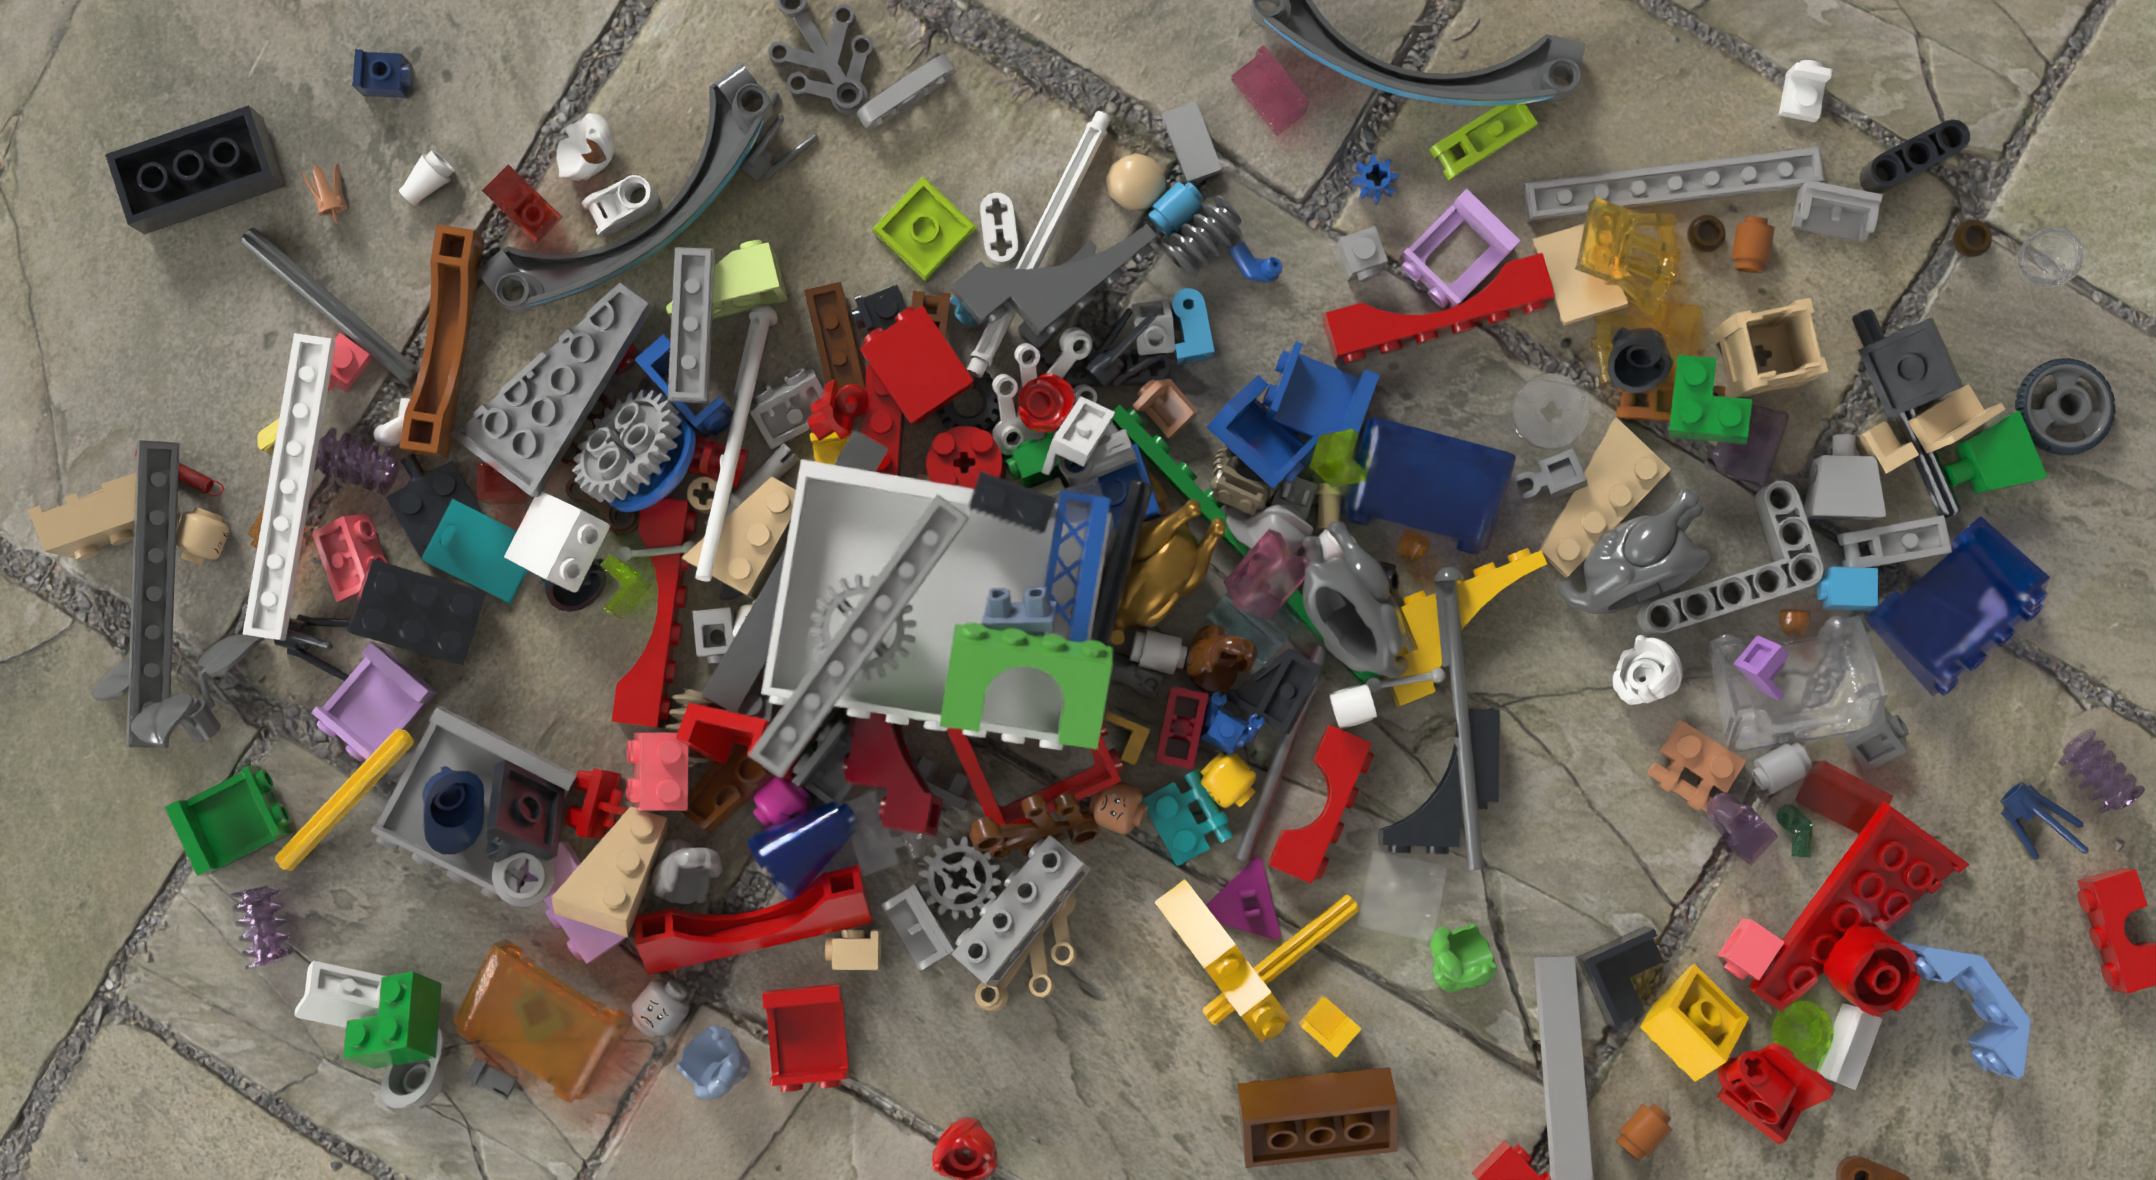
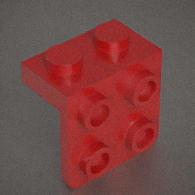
(1810, 1087)

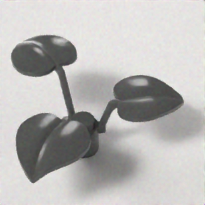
(160, 719)

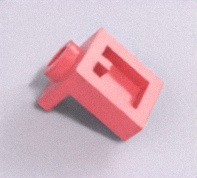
(347, 363)

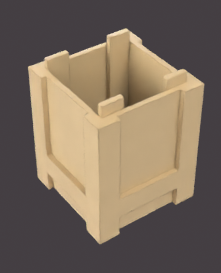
(1787, 339)

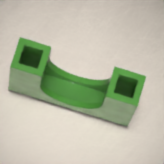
(984, 653)

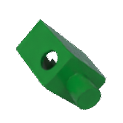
(1997, 457)

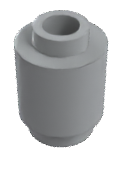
(1781, 767)

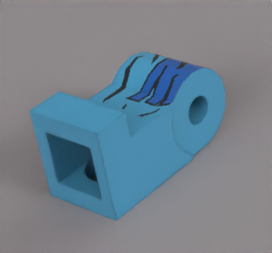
(1191, 315)

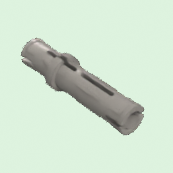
(771, 468)

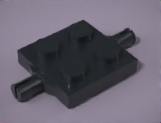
(426, 499)

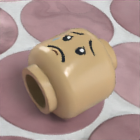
(201, 535)

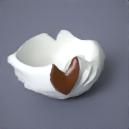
(586, 148)

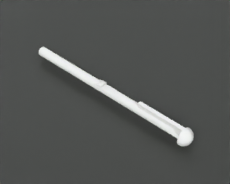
(761, 318)

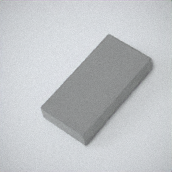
(1191, 142)

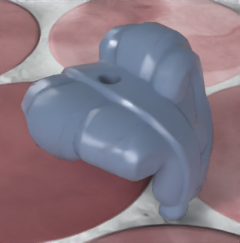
(713, 1062)

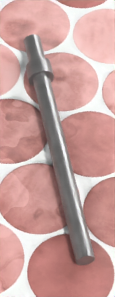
(1275, 773)

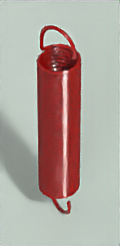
(196, 479)

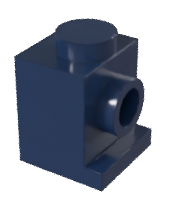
(392, 84)

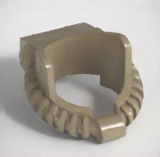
(1235, 489)

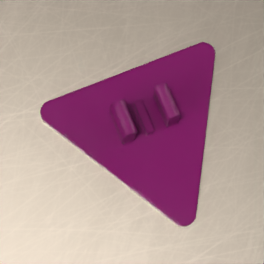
(1247, 902)

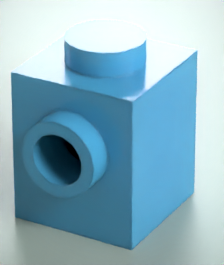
(1848, 589)

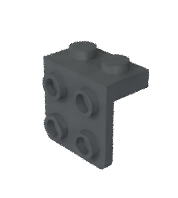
(823, 770)

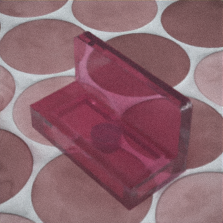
(1271, 91)
(1266, 576)

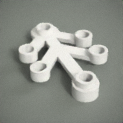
(1009, 420)

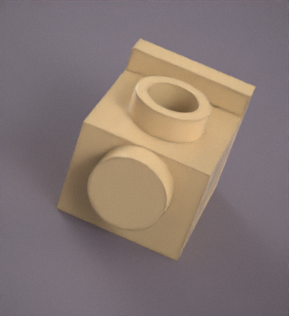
(854, 950)

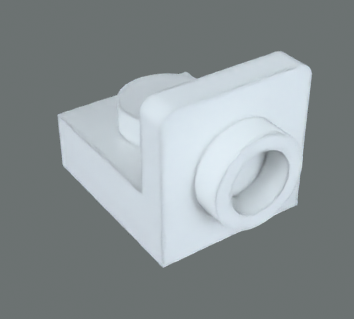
(1804, 90)

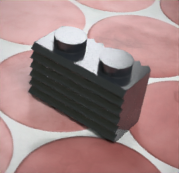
(1011, 503)

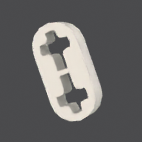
(1008, 228)

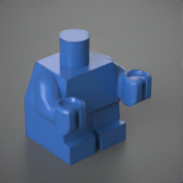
(1225, 731)

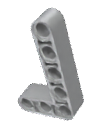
(1746, 582)

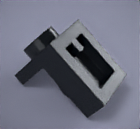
(878, 309)

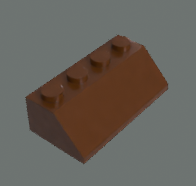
(1318, 1117)

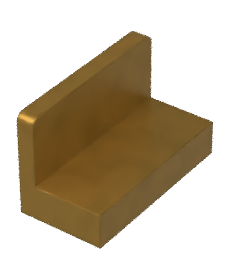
(1136, 740)

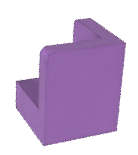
(1761, 664)

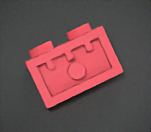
(345, 552)

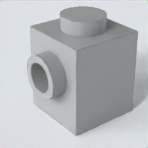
(1361, 254)

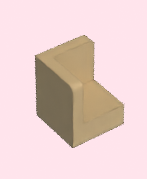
(1885, 447)

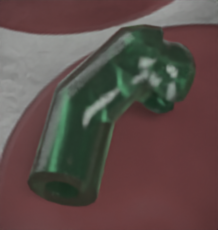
(1799, 827)

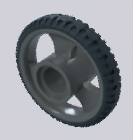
(2066, 373)

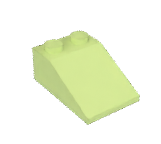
(746, 280)

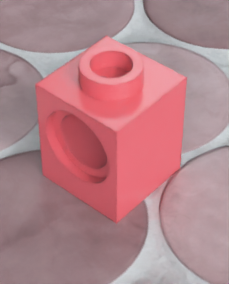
(1749, 950)

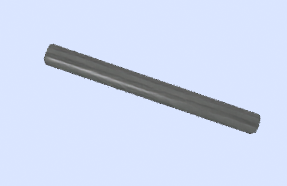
(329, 305)

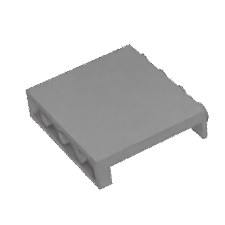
(461, 747)

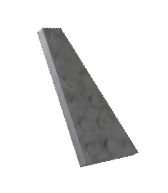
(547, 402)

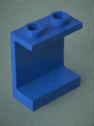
(656, 362)
(1317, 396)

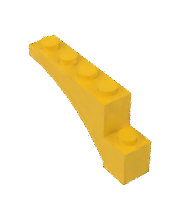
(1422, 624)

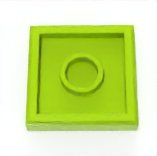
(924, 229)

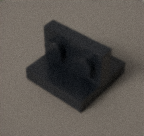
(1910, 368)
(523, 814)

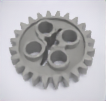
(646, 432)

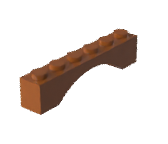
(436, 392)

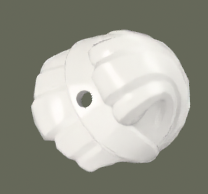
(1651, 660)

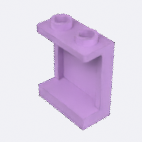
(374, 702)

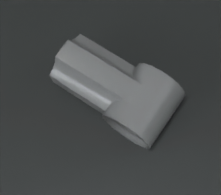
(1109, 455)

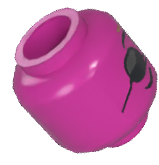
(780, 801)

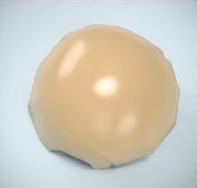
(1136, 182)

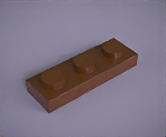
(834, 335)

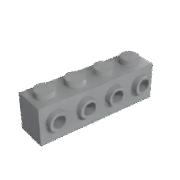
(1020, 910)

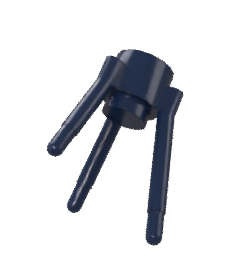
(2027, 802)

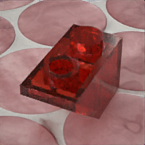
(522, 204)

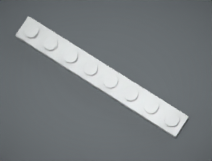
(289, 487)

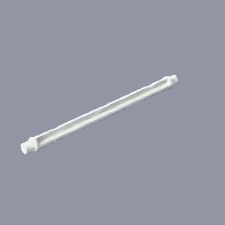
(1044, 234)

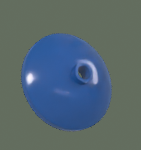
(671, 473)

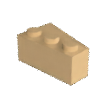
(89, 521)
(752, 538)
(615, 874)

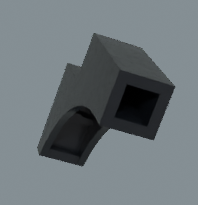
(1438, 818)

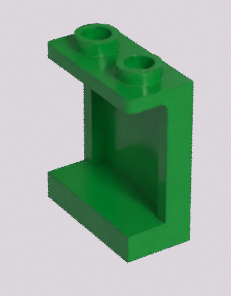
(229, 820)

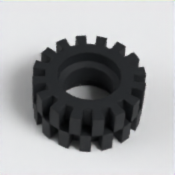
(985, 418)

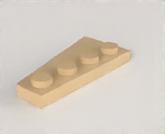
(1617, 480)

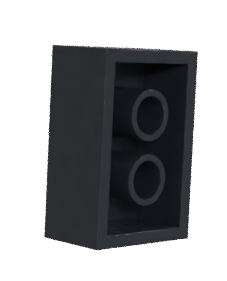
(416, 612)

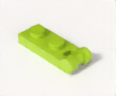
(1483, 137)

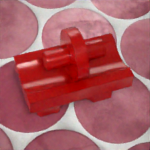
(837, 409)
(707, 460)
(600, 803)

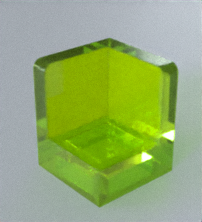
(1334, 460)

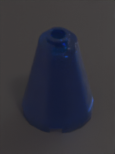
(803, 846)

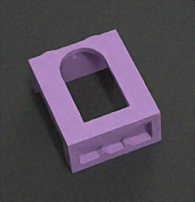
(1481, 220)

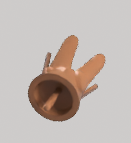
(327, 202)

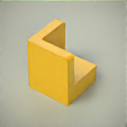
(1329, 1026)

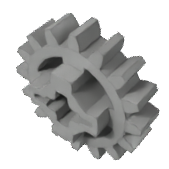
(951, 892)

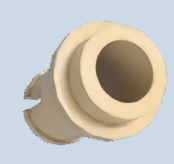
(1328, 504)

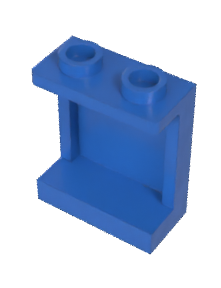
(1261, 444)

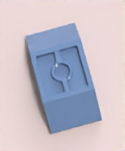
(2004, 1040)

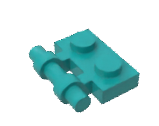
(1176, 823)

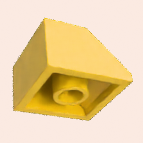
(1695, 1023)

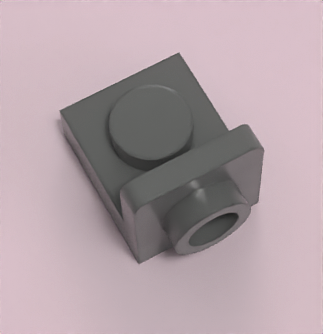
(1878, 741)

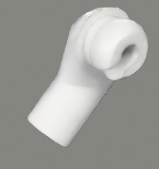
(390, 433)

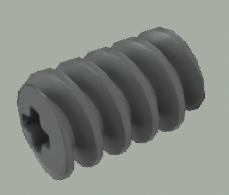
(1204, 236)

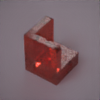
(495, 488)

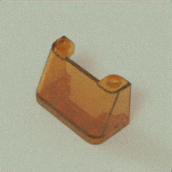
(540, 1022)

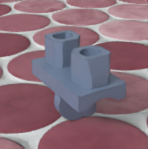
(1031, 616)

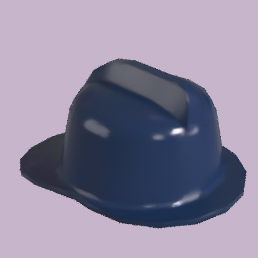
(453, 810)

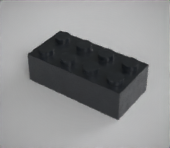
(195, 170)

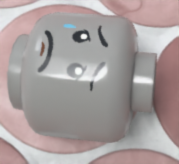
(660, 1008)

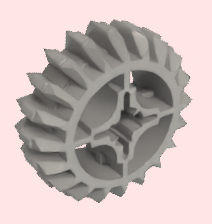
(839, 601)

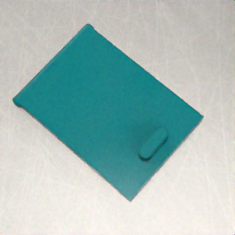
(475, 551)

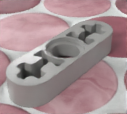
(906, 92)

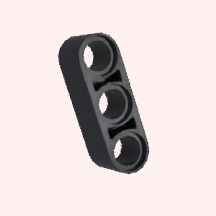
(1926, 145)

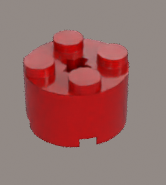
(962, 446)
(1872, 970)

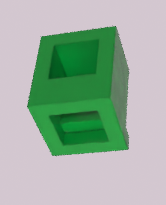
(1029, 461)

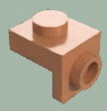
(1165, 406)

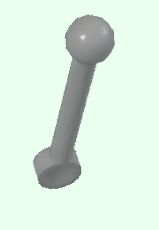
(626, 554)
(1437, 675)

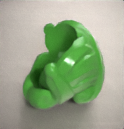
(1461, 958)

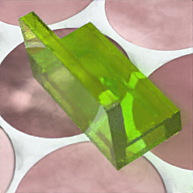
(632, 590)

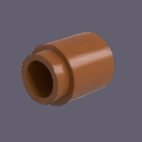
(1752, 245)
(1644, 1131)

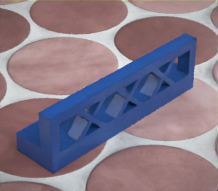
(1087, 563)

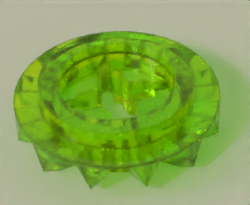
(1819, 1029)

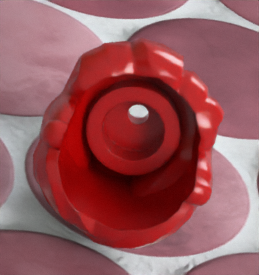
(960, 1136)

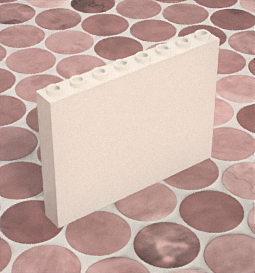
(852, 526)

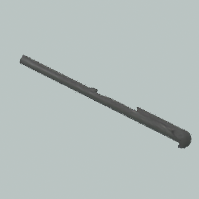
(1453, 656)

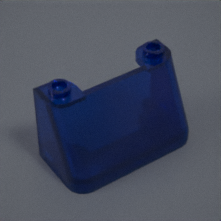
(1429, 483)

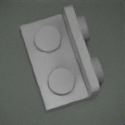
(784, 409)

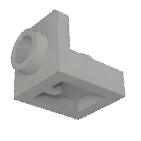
(1160, 333)

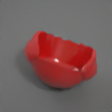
(1045, 403)

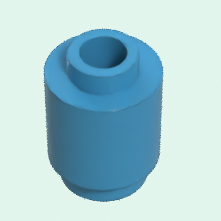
(1176, 208)

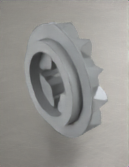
(508, 885)

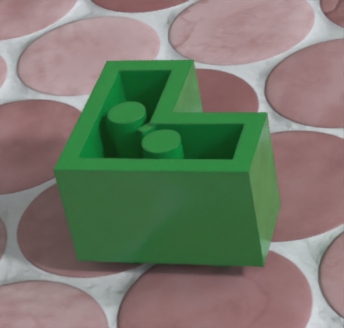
(1700, 414)
(404, 1024)

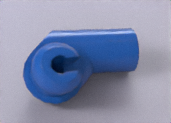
(1254, 268)

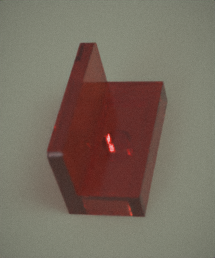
(1840, 796)

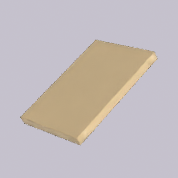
(1576, 293)

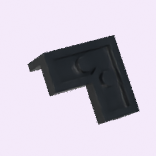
(1609, 974)

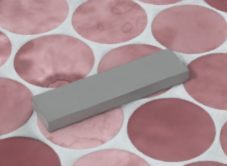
(691, 325)

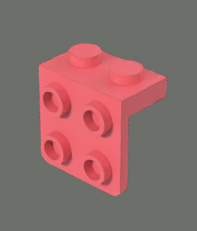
(658, 772)

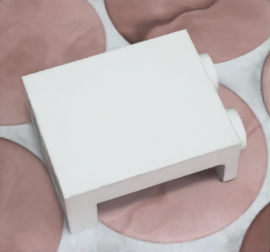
(557, 541)

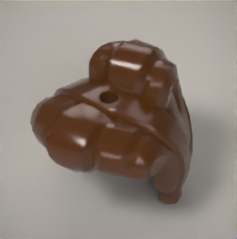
(1217, 658)

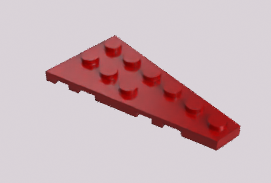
(1869, 887)

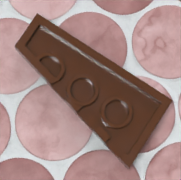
(729, 787)

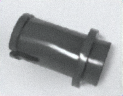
(491, 1078)

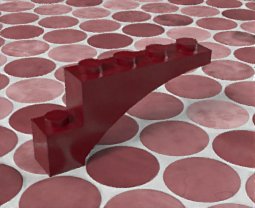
(883, 762)

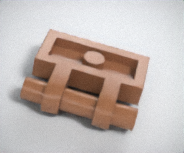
(1701, 757)

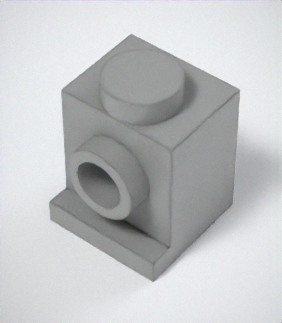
(708, 622)

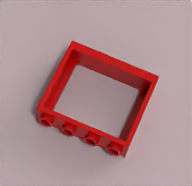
(1082, 784)

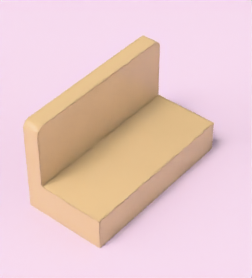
(1951, 419)

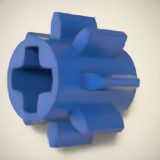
(1381, 172)

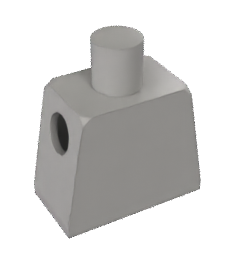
(1844, 485)

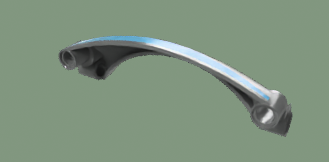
(1514, 81)
(726, 145)

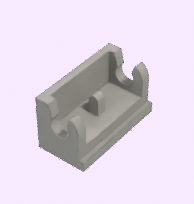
(1836, 211)
(918, 927)

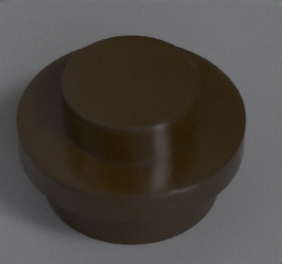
(1706, 233)
(1972, 238)

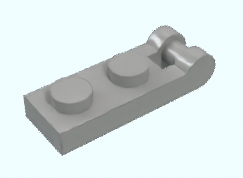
(1896, 543)

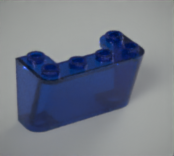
(1961, 607)

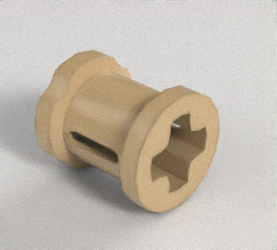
(700, 486)

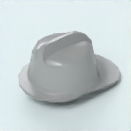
(1278, 517)
(413, 1082)

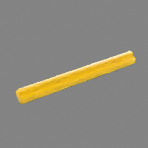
(344, 799)
(1290, 951)

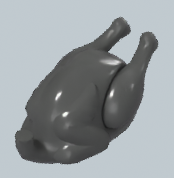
(1640, 560)
(1353, 606)

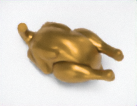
(1164, 568)

